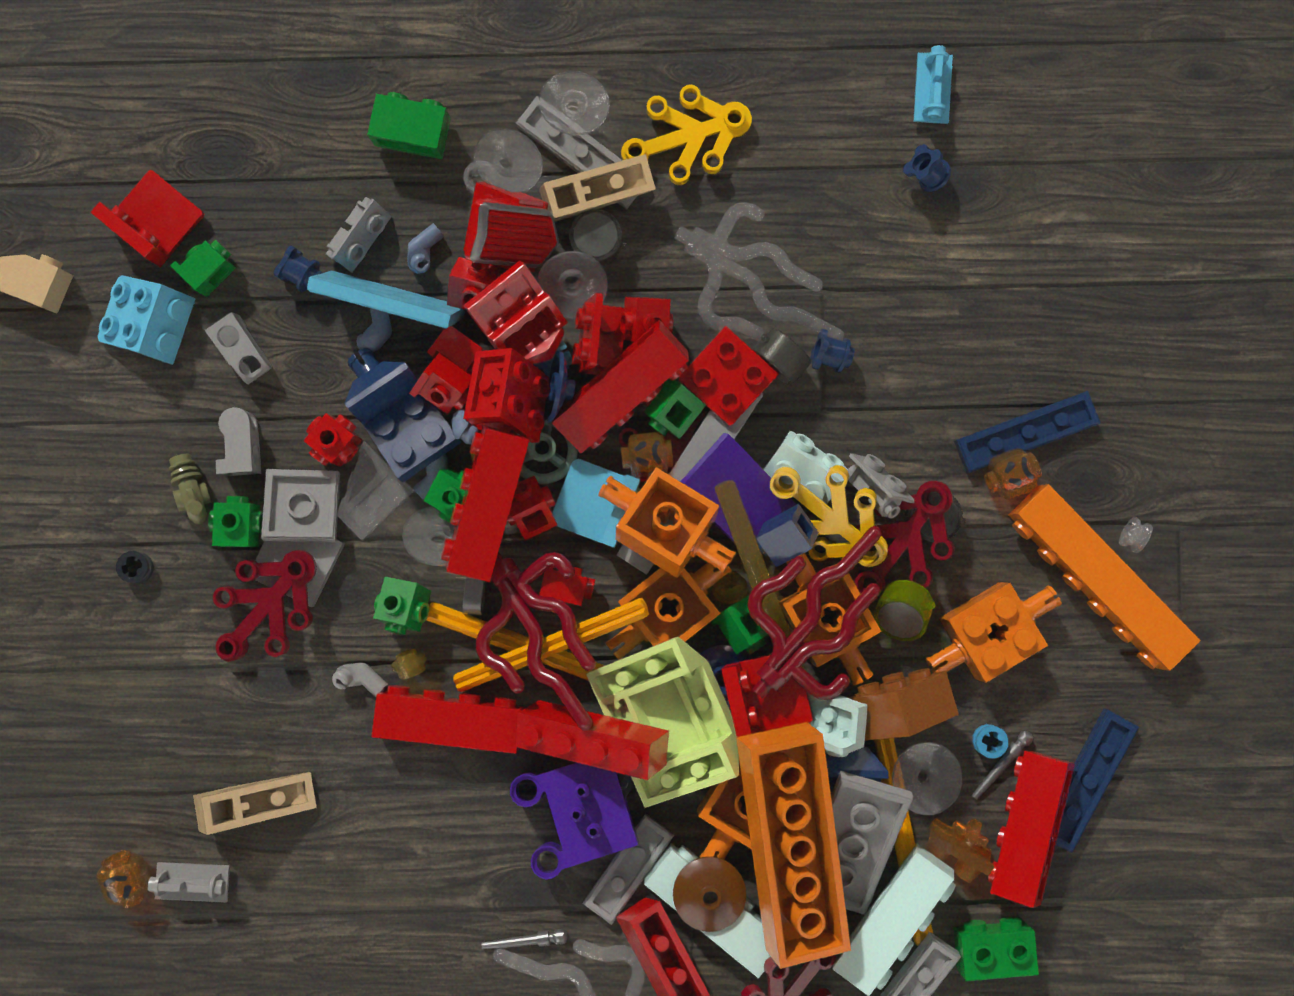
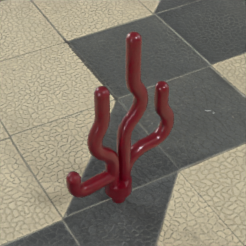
(515, 595)
(785, 659)

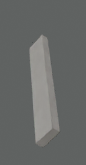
(704, 438)

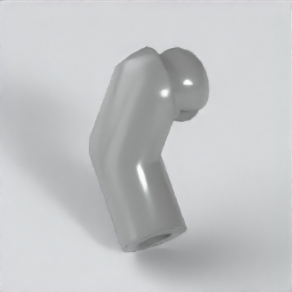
(358, 674)

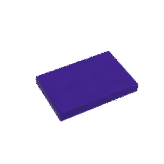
(731, 462)

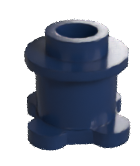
(928, 168)
(296, 268)
(831, 352)

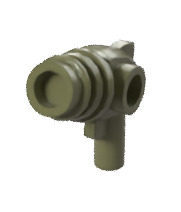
(190, 495)

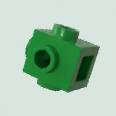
(445, 493)
(235, 523)
(402, 605)

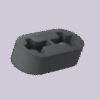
(474, 596)

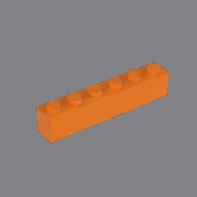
(1104, 578)

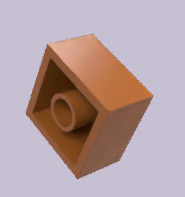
(906, 704)

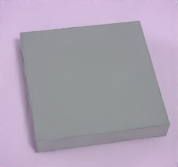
(300, 505)
(323, 552)

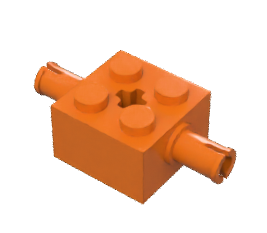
(663, 500)
(835, 597)
(692, 614)
(1014, 640)
(725, 812)

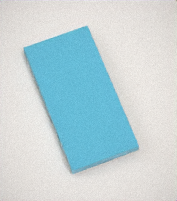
(385, 298)

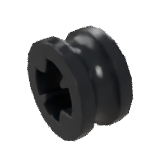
(143, 573)

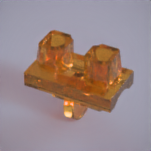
(963, 843)

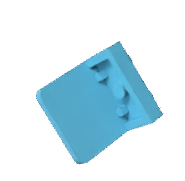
(145, 318)
(581, 508)

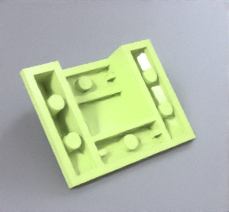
(676, 692)

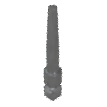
(1013, 751)
(543, 938)

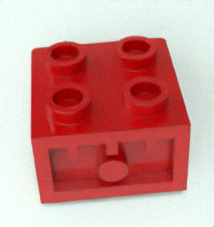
(151, 218)
(599, 336)
(728, 376)
(507, 391)
(774, 711)

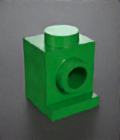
(205, 267)
(673, 409)
(740, 628)

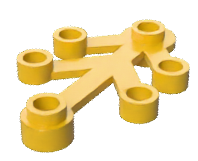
(692, 132)
(834, 519)

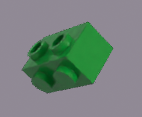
(409, 125)
(996, 949)

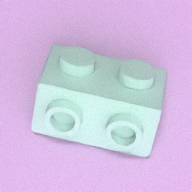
(810, 463)
(840, 722)

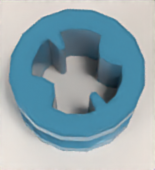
(998, 733)

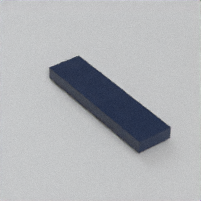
(1028, 431)
(1093, 773)

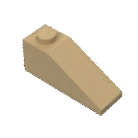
(597, 187)
(35, 280)
(253, 802)

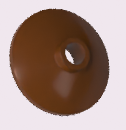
(703, 876)

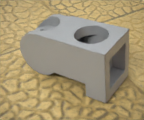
(239, 347)
(241, 443)

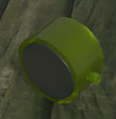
(904, 610)

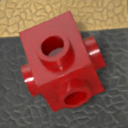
(468, 280)
(642, 314)
(344, 444)
(532, 508)

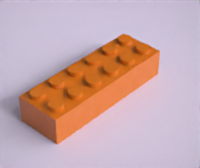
(794, 844)

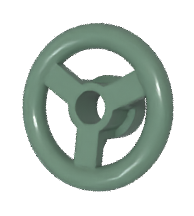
(562, 464)

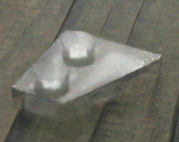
(371, 493)

